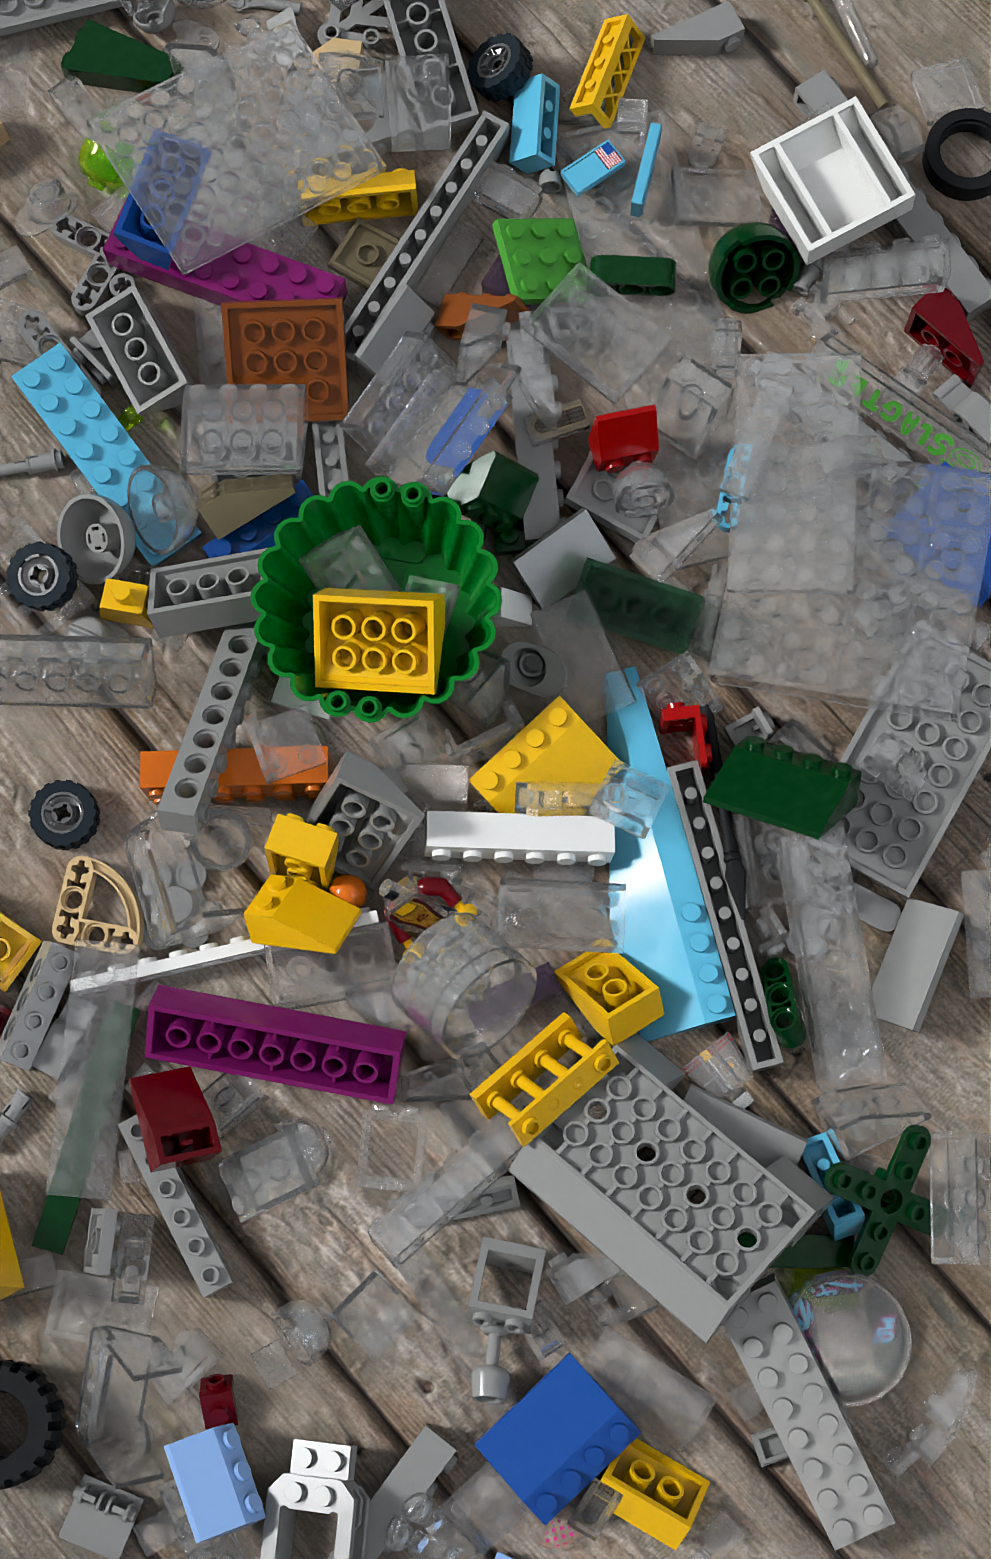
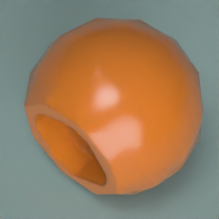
(350, 889)

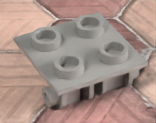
(100, 1517)

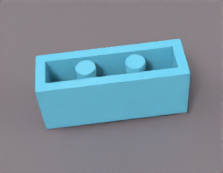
(535, 124)

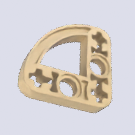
(82, 925)

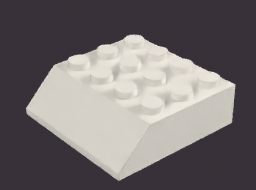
(832, 180)

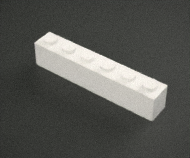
(518, 837)

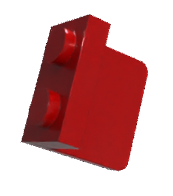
(688, 718)

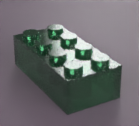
(642, 607)

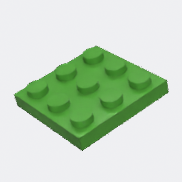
(537, 254)

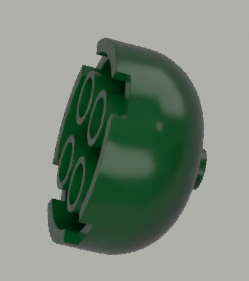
(753, 253)

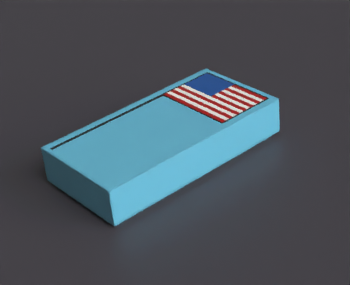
(593, 168)

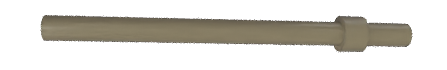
(849, 53)

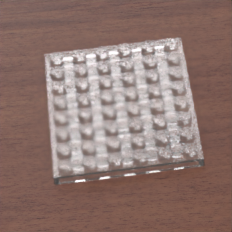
(236, 146)

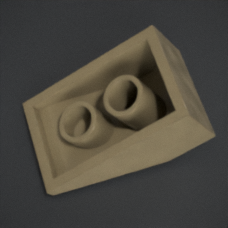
(240, 500)

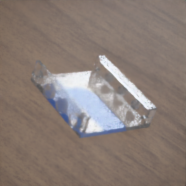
(438, 432)

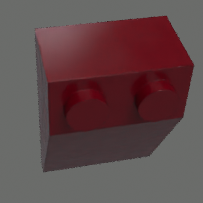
(941, 322)

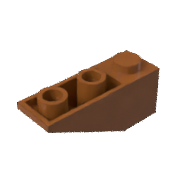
(456, 308)

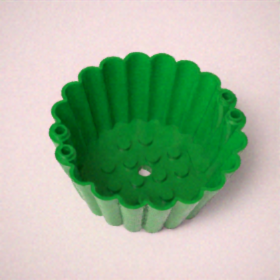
(412, 538)

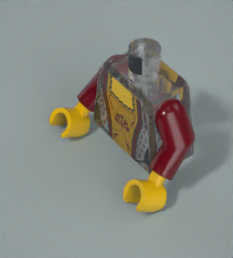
(419, 903)

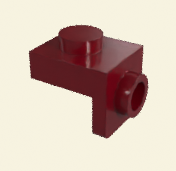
(218, 1400)

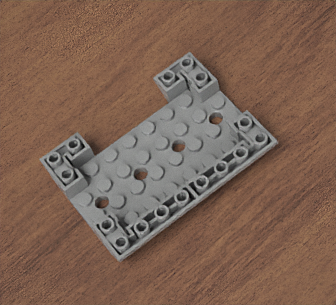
(641, 1209)

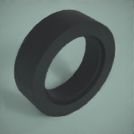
(937, 173)

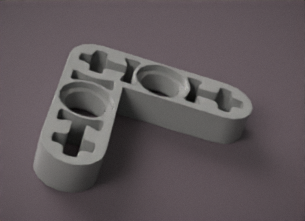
(98, 263)

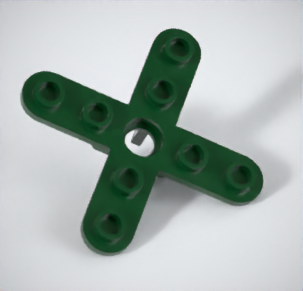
(869, 1190)

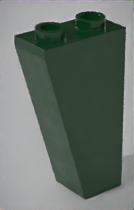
(114, 60)

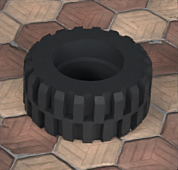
(44, 1422)

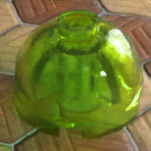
(97, 167)

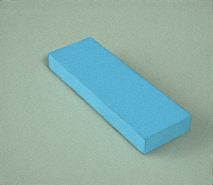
(646, 170)

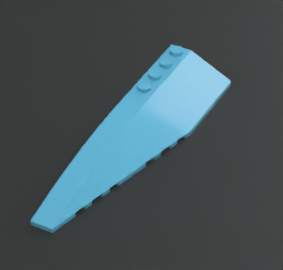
(665, 910)

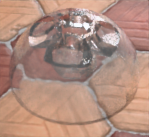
(161, 507)

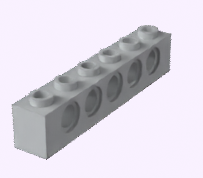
(182, 1217)

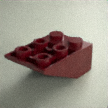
(174, 1119)

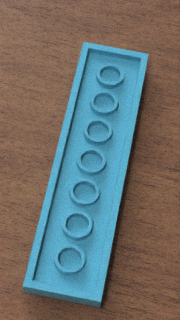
(86, 430)

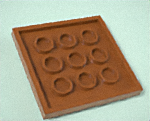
(290, 345)

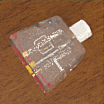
(721, 1071)

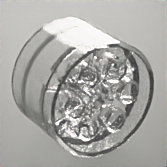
(463, 985)

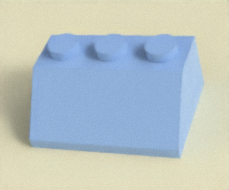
(215, 1482)

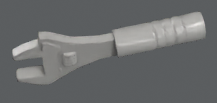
(277, 5)

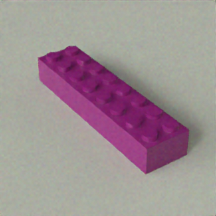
(236, 276)
(275, 1044)

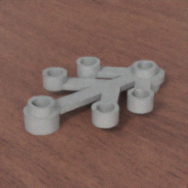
(359, 16)

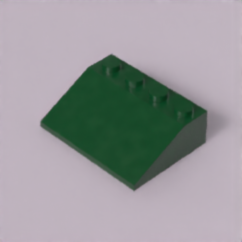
(785, 787)

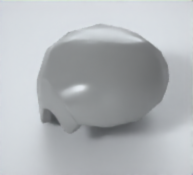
(156, 17)

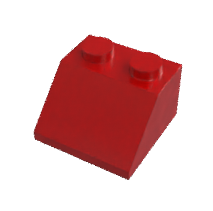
(624, 438)

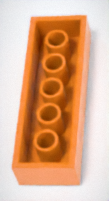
(241, 779)

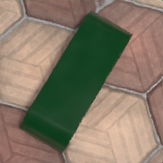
(636, 274)
(783, 1003)

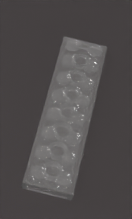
(93, 1070)

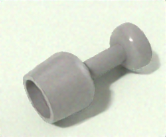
(490, 1380)

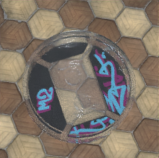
(854, 1333)

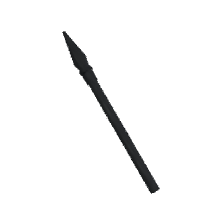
(735, 872)

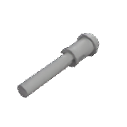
(35, 464)

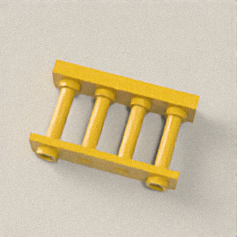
(531, 1062)

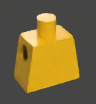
(125, 603)

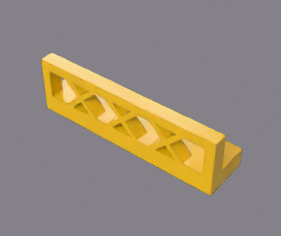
(604, 65)

